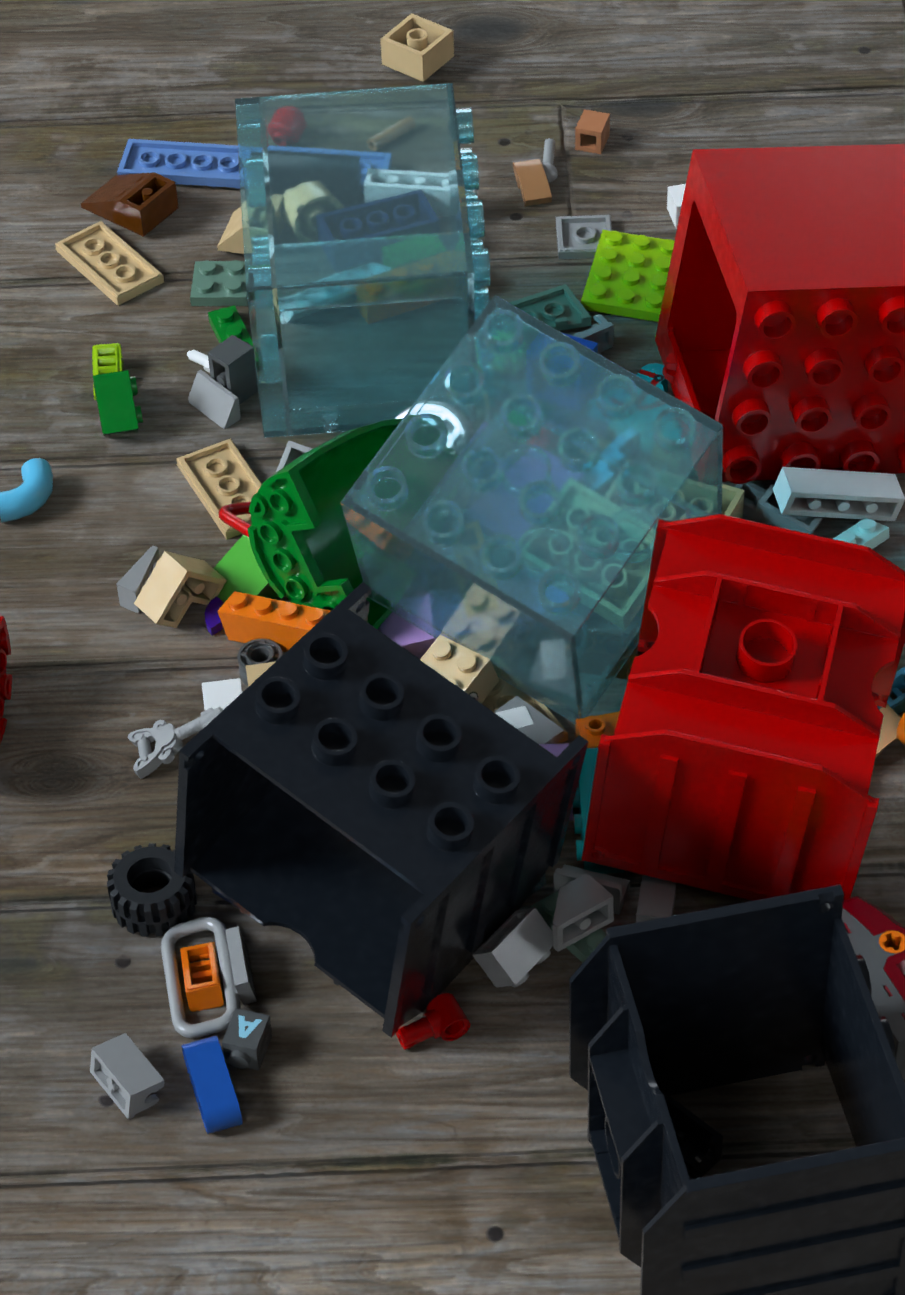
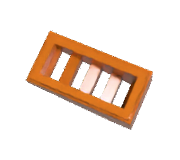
(202, 978)

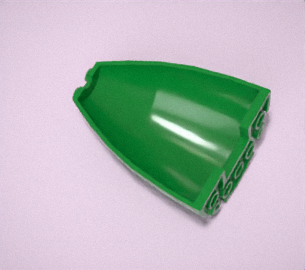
(301, 526)

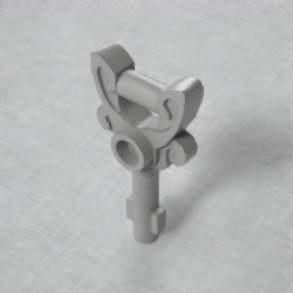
(167, 740)

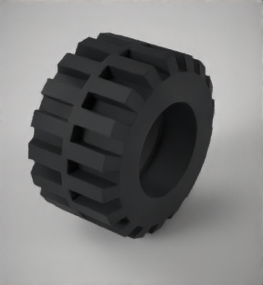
(155, 910)

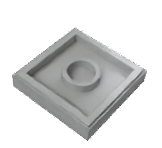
(580, 235)

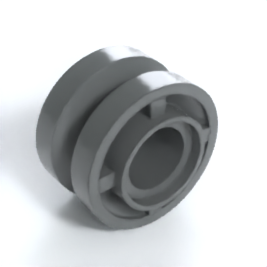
(257, 652)

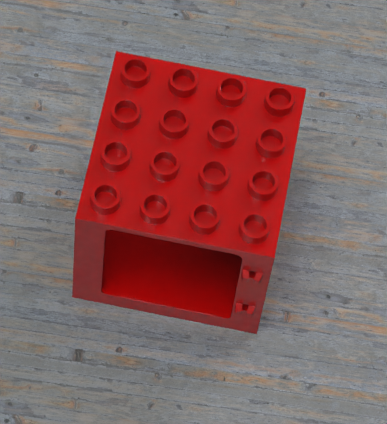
(792, 306)

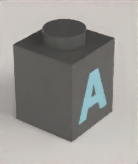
(247, 1039)

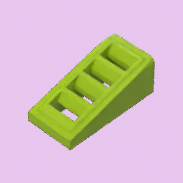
(106, 359)

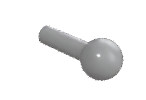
(548, 160)

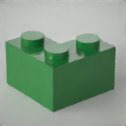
(116, 403)

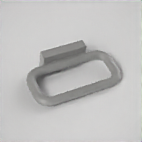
(234, 969)

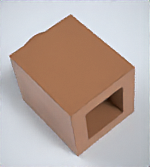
(592, 131)

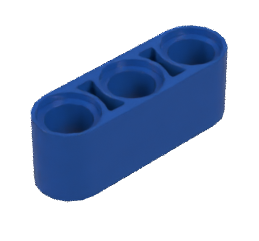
(212, 1084)

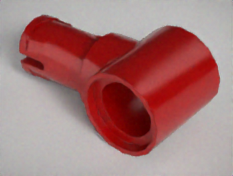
(442, 1019)

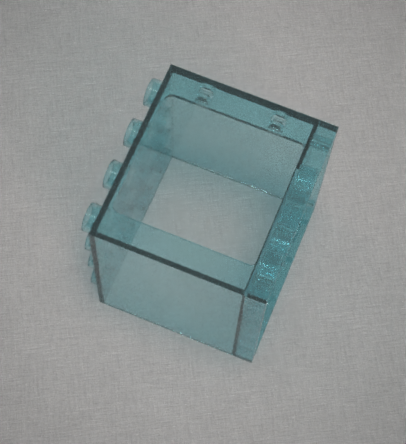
(357, 249)
(531, 505)

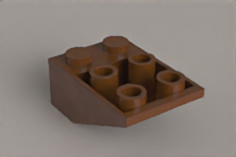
(134, 201)

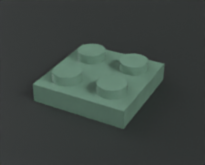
(219, 283)

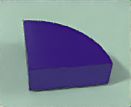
(212, 618)

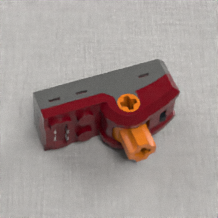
(882, 945)

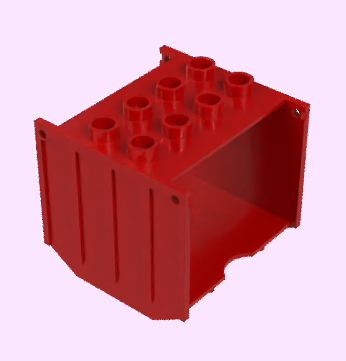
(750, 712)

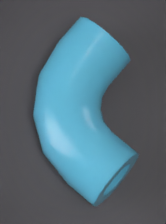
(31, 494)

